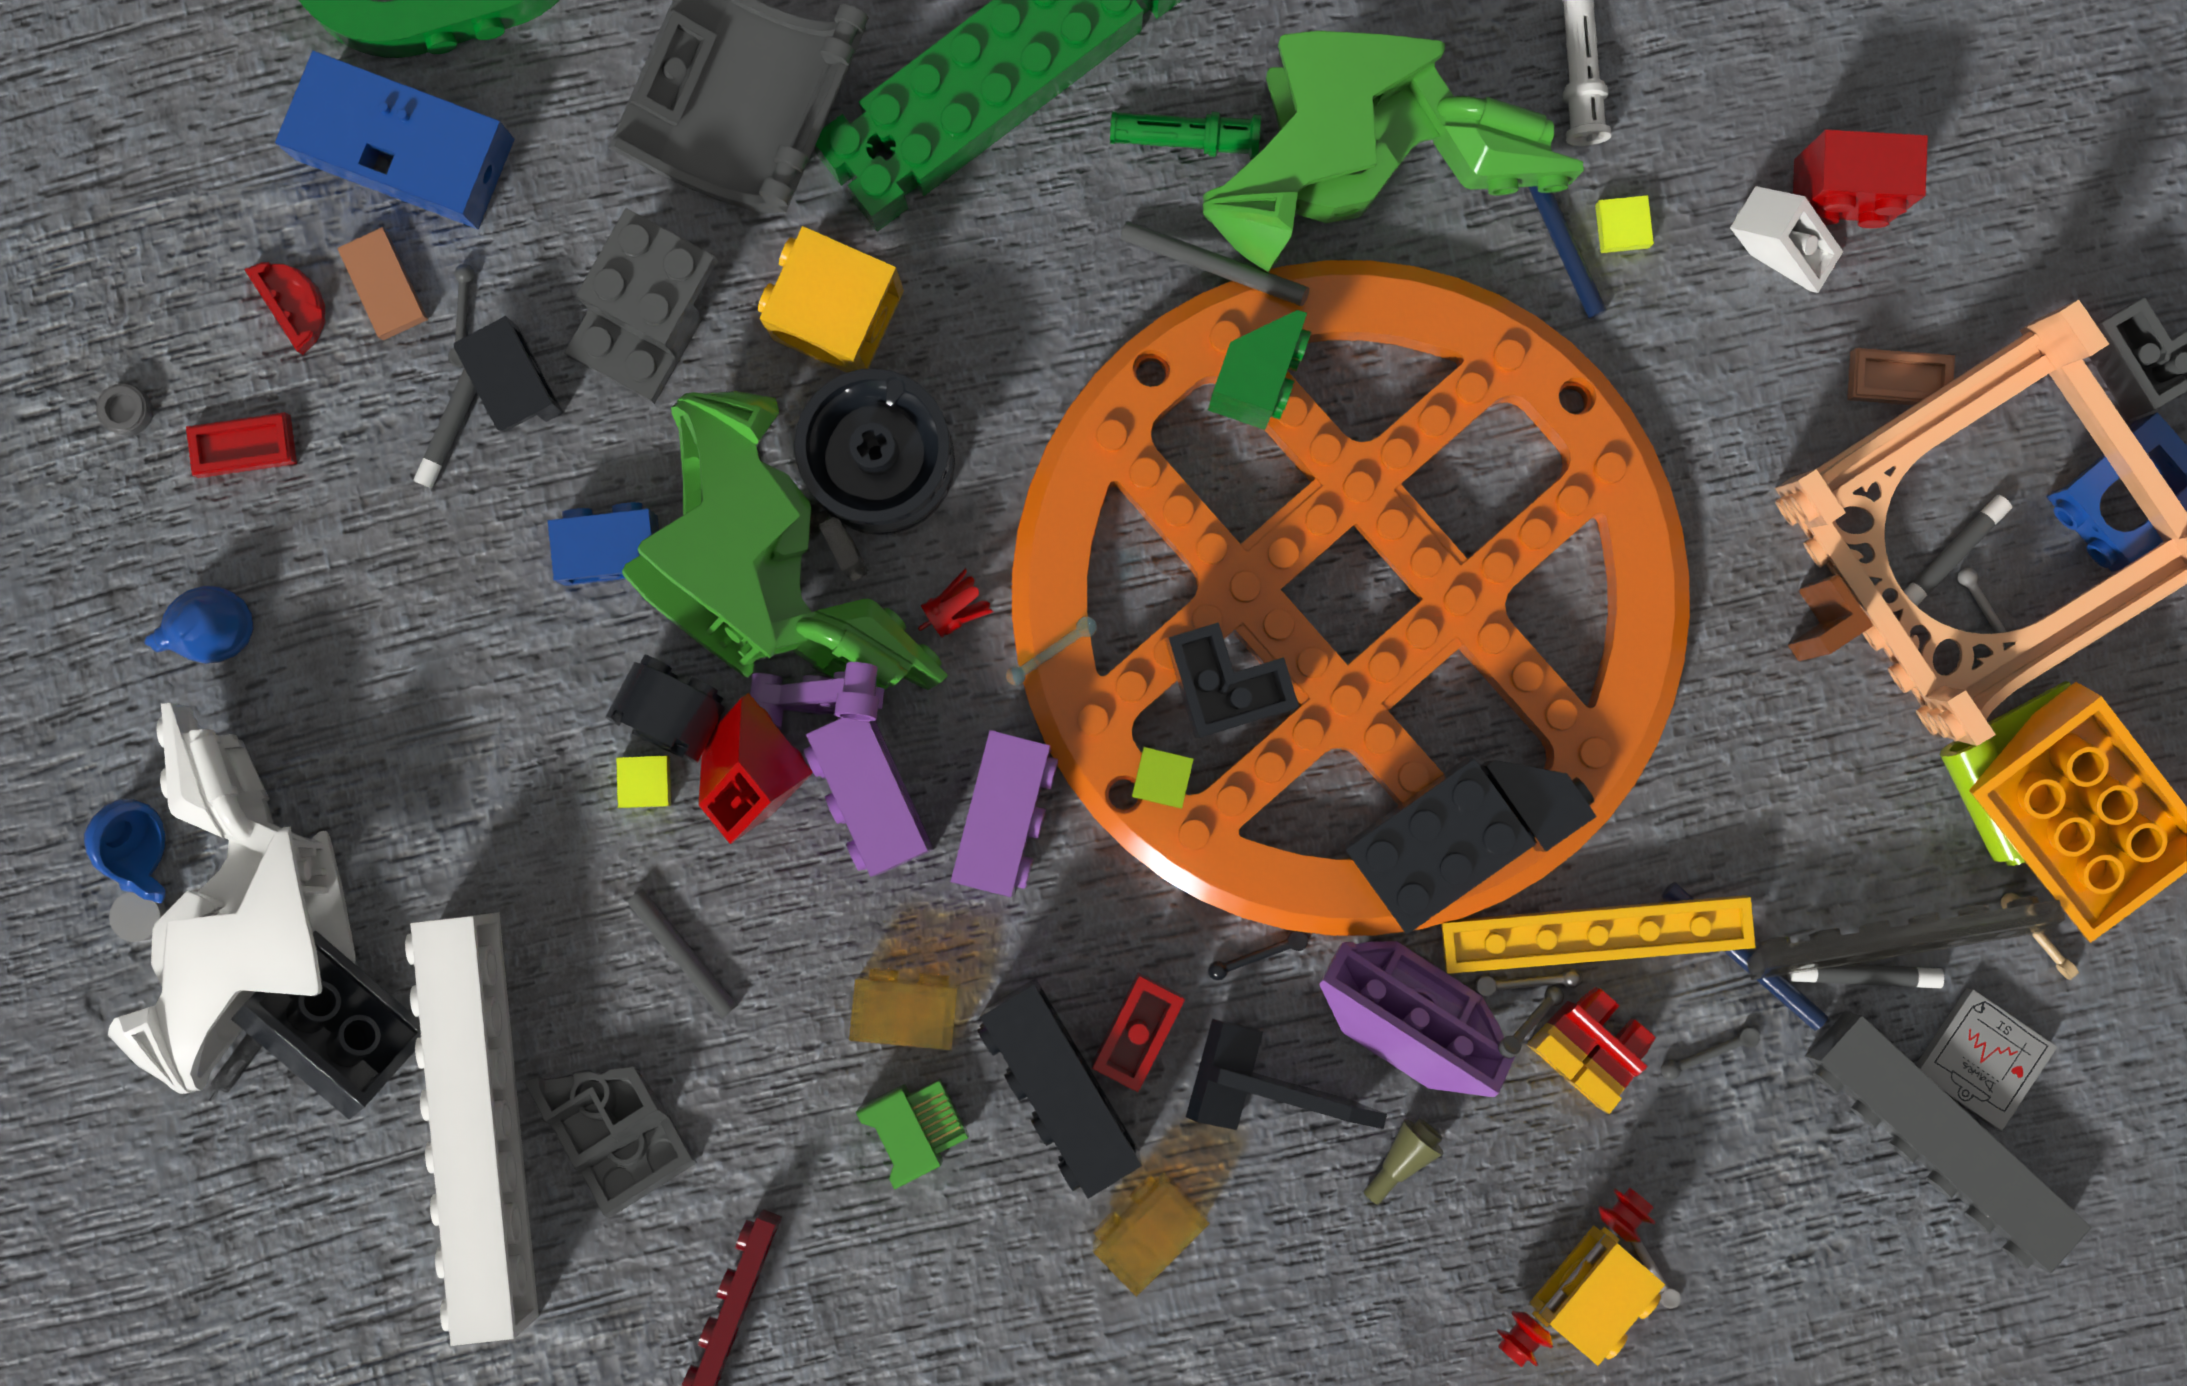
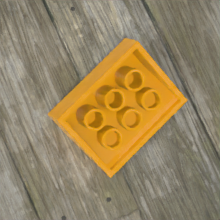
(2086, 810)

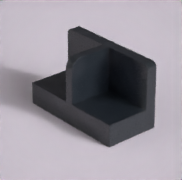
(506, 375)

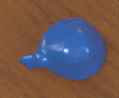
(204, 625)
(127, 846)

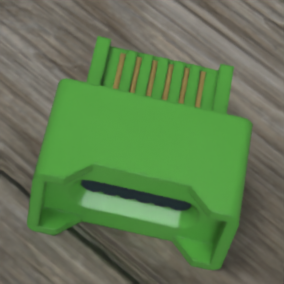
(914, 1128)

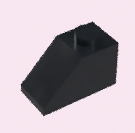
(1542, 800)

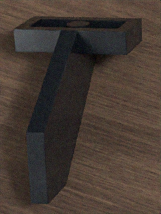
(1228, 1075)

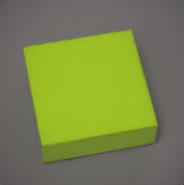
(1162, 777)

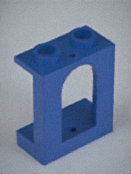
(2079, 502)

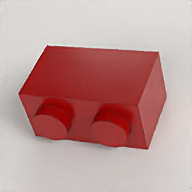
(1138, 1032)

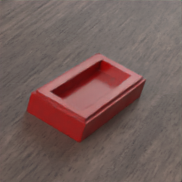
(241, 445)

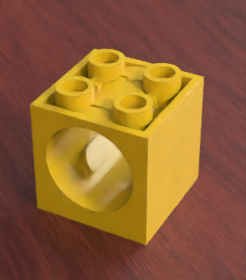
(830, 301)

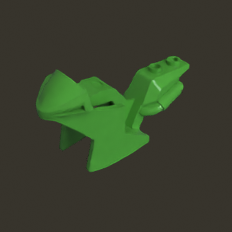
(1349, 119)
(737, 552)

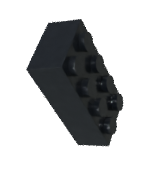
(1061, 1089)

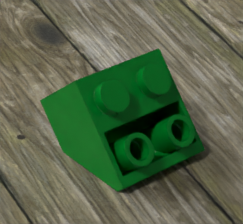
(1254, 371)

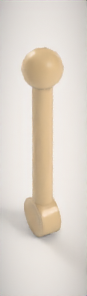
(2063, 965)

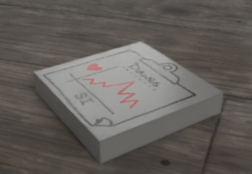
(1985, 1058)

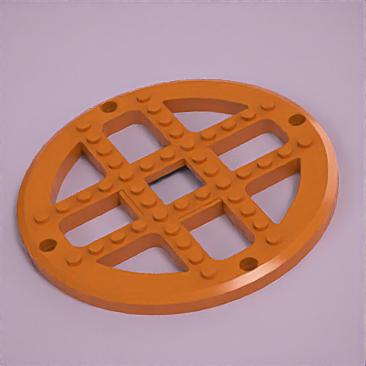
(1500, 358)

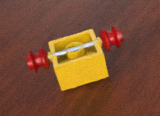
(1592, 1292)

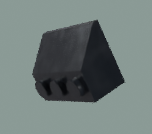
(337, 1041)

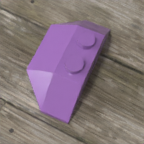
(1416, 1017)

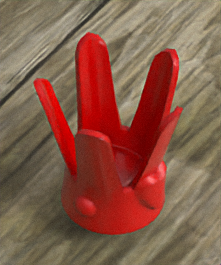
(948, 609)

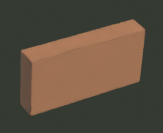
(382, 283)
(1897, 375)

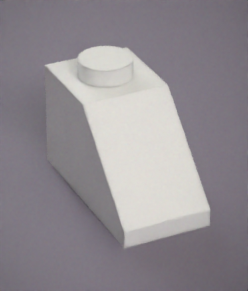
(1787, 236)

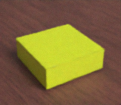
(1624, 224)
(643, 781)

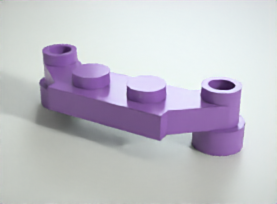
(848, 695)

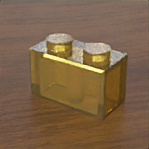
(904, 1010)
(1148, 1232)

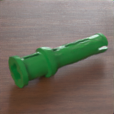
(1209, 133)

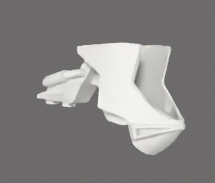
(245, 925)

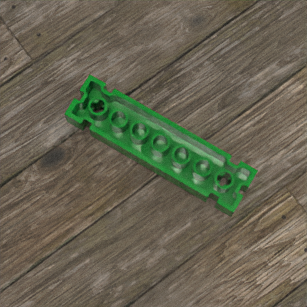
(971, 94)

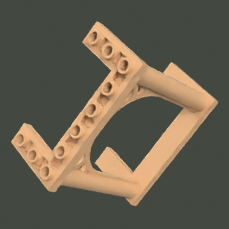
(1964, 699)

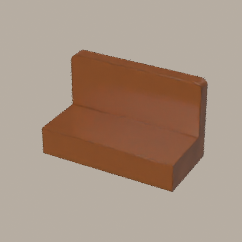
(1838, 615)

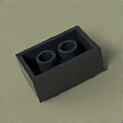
(1439, 844)

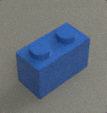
(598, 546)

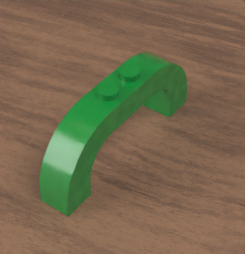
(419, 26)

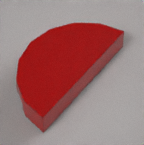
(292, 300)

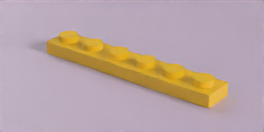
(1598, 934)

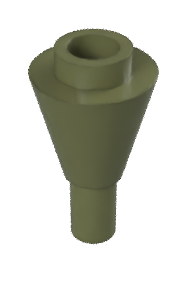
(1410, 1152)

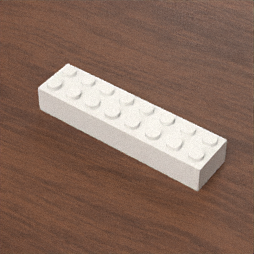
(472, 1128)

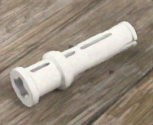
(1585, 89)

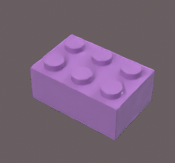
(867, 795)
(1004, 814)

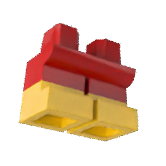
(1588, 1053)

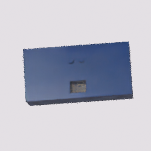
(395, 139)

